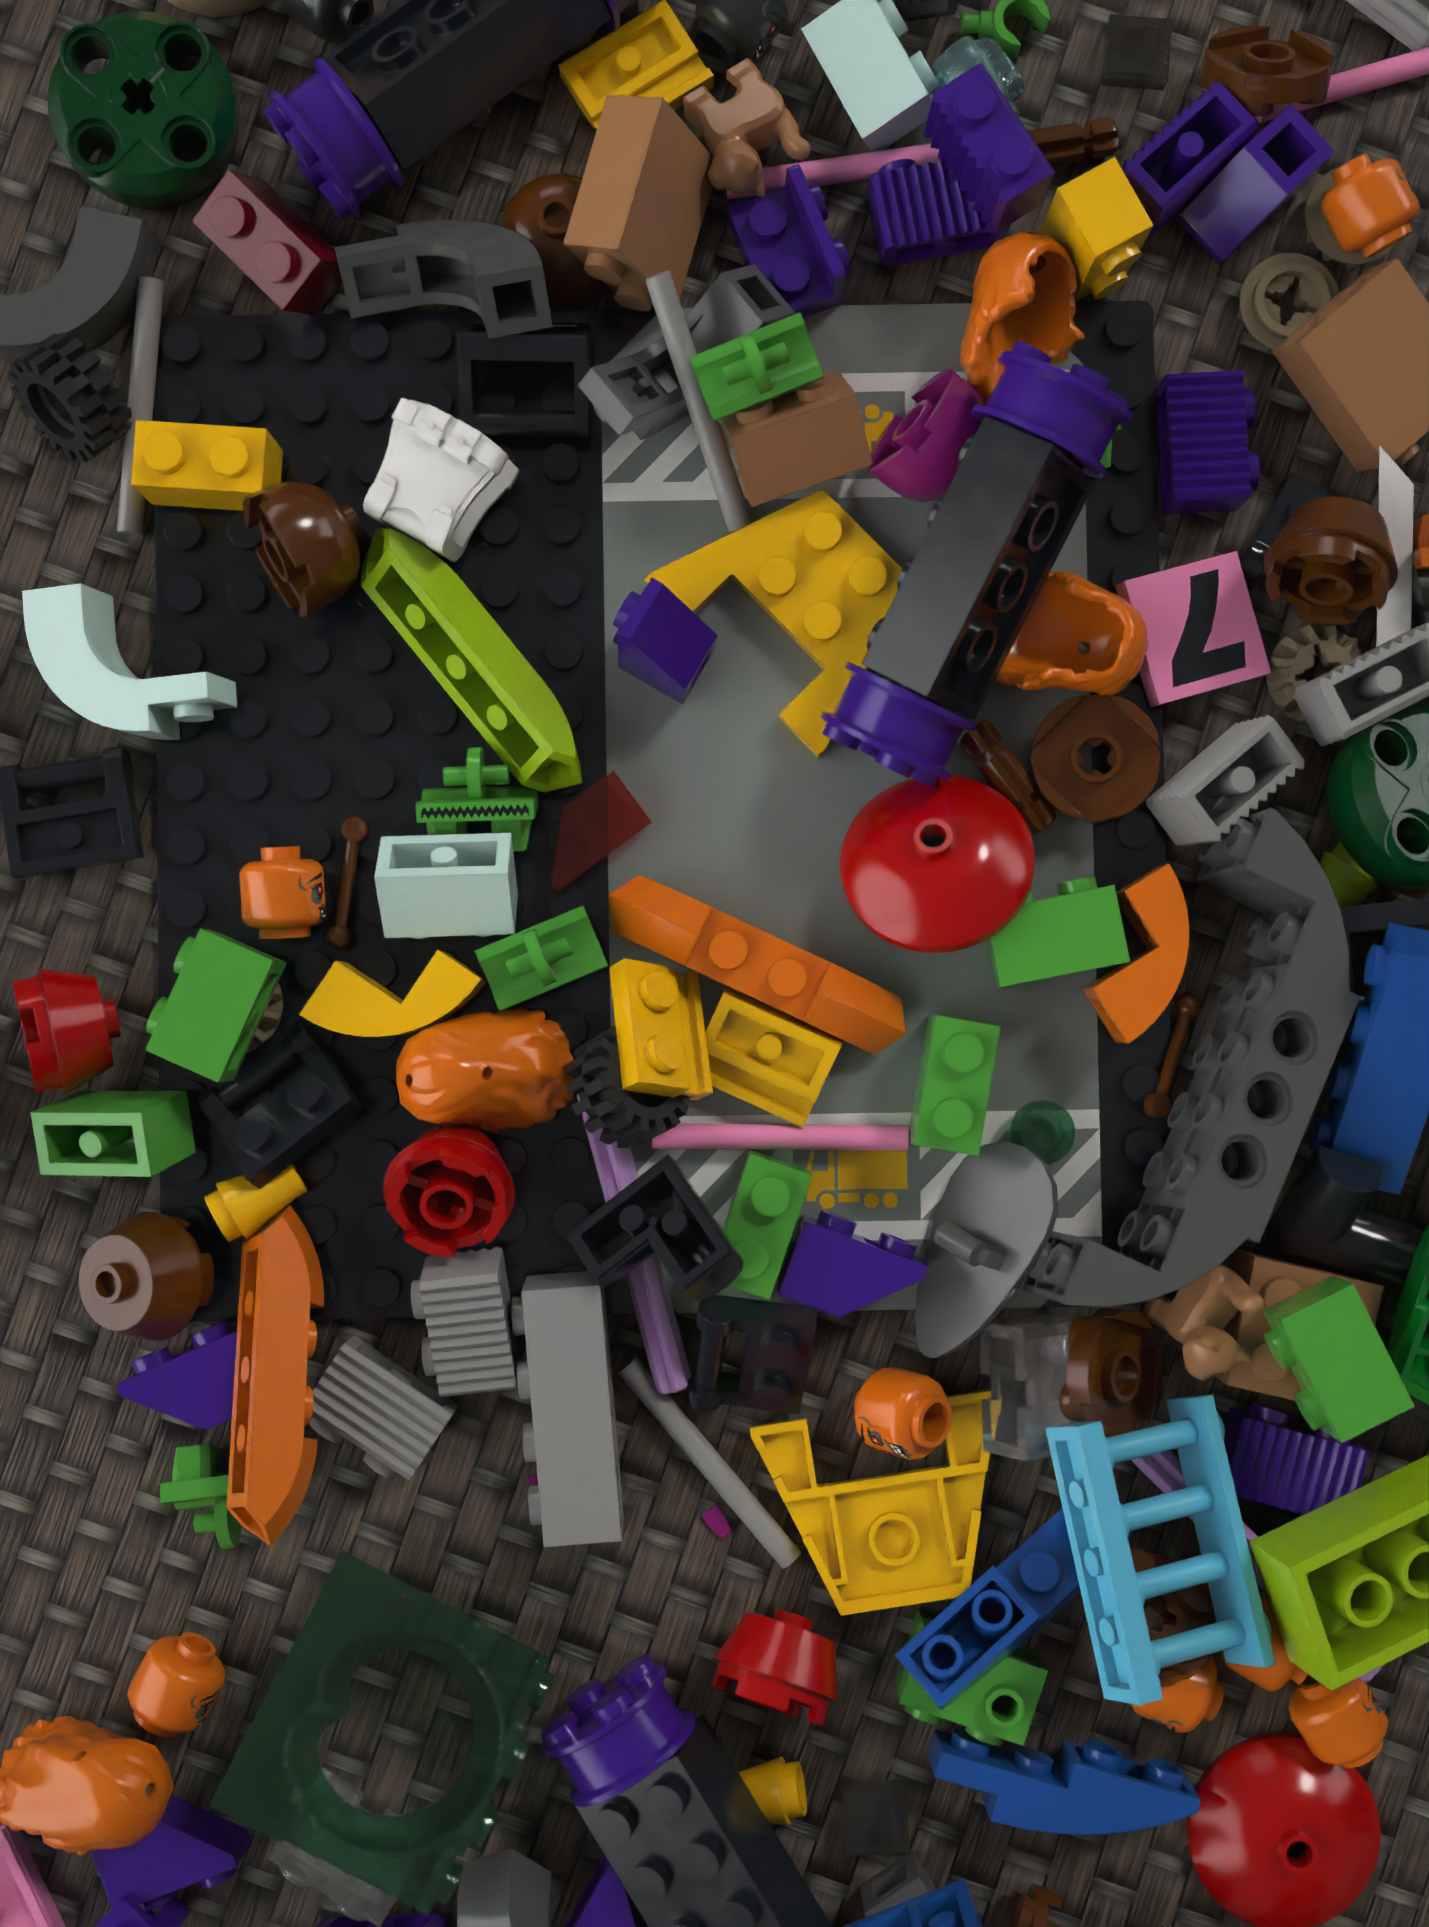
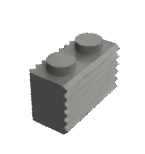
(1367, 687)
(1225, 782)
(467, 1322)
(379, 1409)

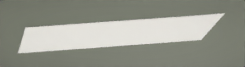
(1396, 507)

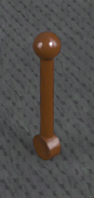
(355, 831)
(1158, 1103)

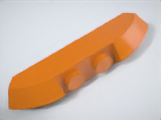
(756, 964)
(270, 1395)

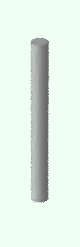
(140, 395)
(708, 433)
(710, 1464)

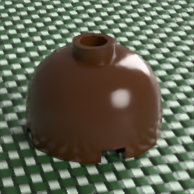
(542, 216)
(306, 543)

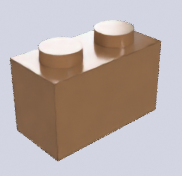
(797, 440)

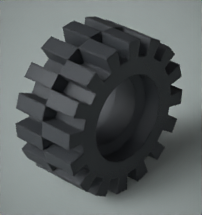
(70, 397)
(610, 1106)

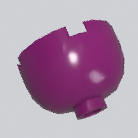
(922, 450)

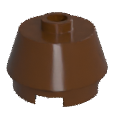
(1332, 560)
(146, 1277)

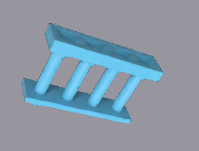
(1103, 1559)

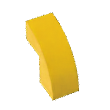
(361, 1007)

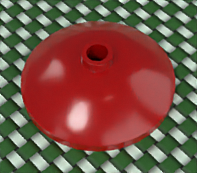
(945, 893)
(1261, 1802)

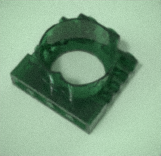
(277, 1769)

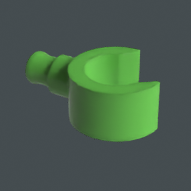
(991, 23)

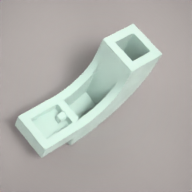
(79, 659)

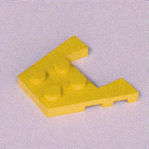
(813, 579)
(888, 1534)

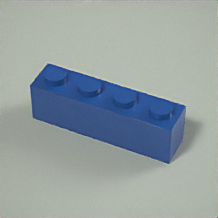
(1384, 1079)

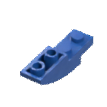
(994, 1615)
(1083, 1794)

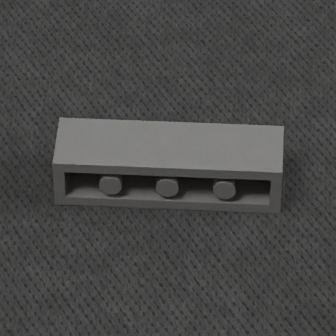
(571, 1409)

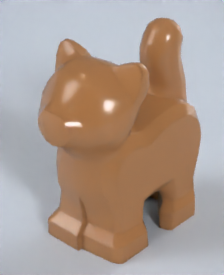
(741, 127)
(1199, 1317)

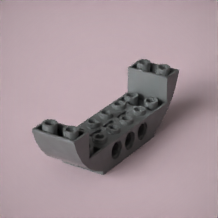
(1249, 1087)

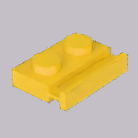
(638, 59)
(660, 1030)
(768, 1056)

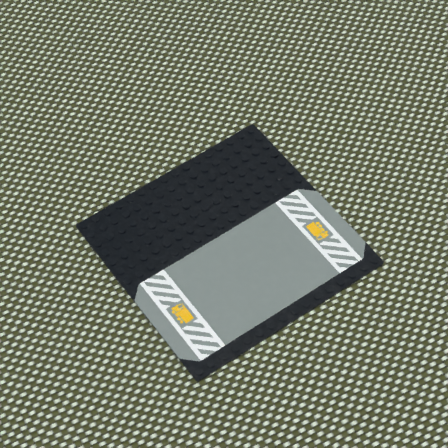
(740, 811)

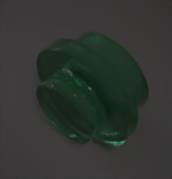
(1044, 1129)

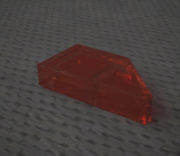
(594, 828)

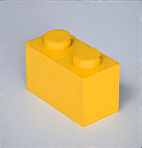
(1099, 227)
(203, 464)

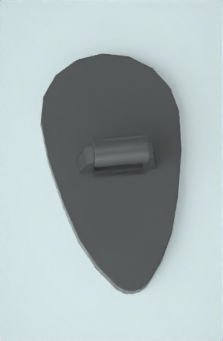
(982, 1243)

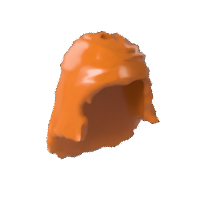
(1022, 296)
(1072, 614)
(487, 1070)
(82, 1786)

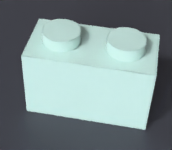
(871, 69)
(446, 885)

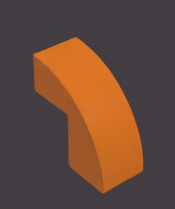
(1141, 989)

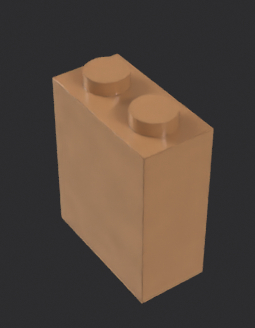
(640, 198)
(1367, 366)

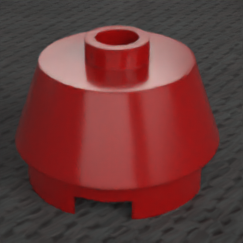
(65, 1028)
(449, 1190)
(779, 1665)

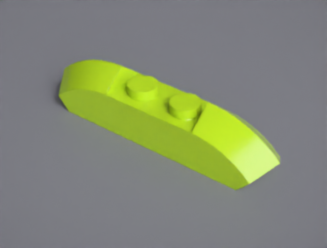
(472, 660)

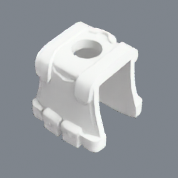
(437, 479)

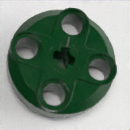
(143, 109)
(1383, 799)

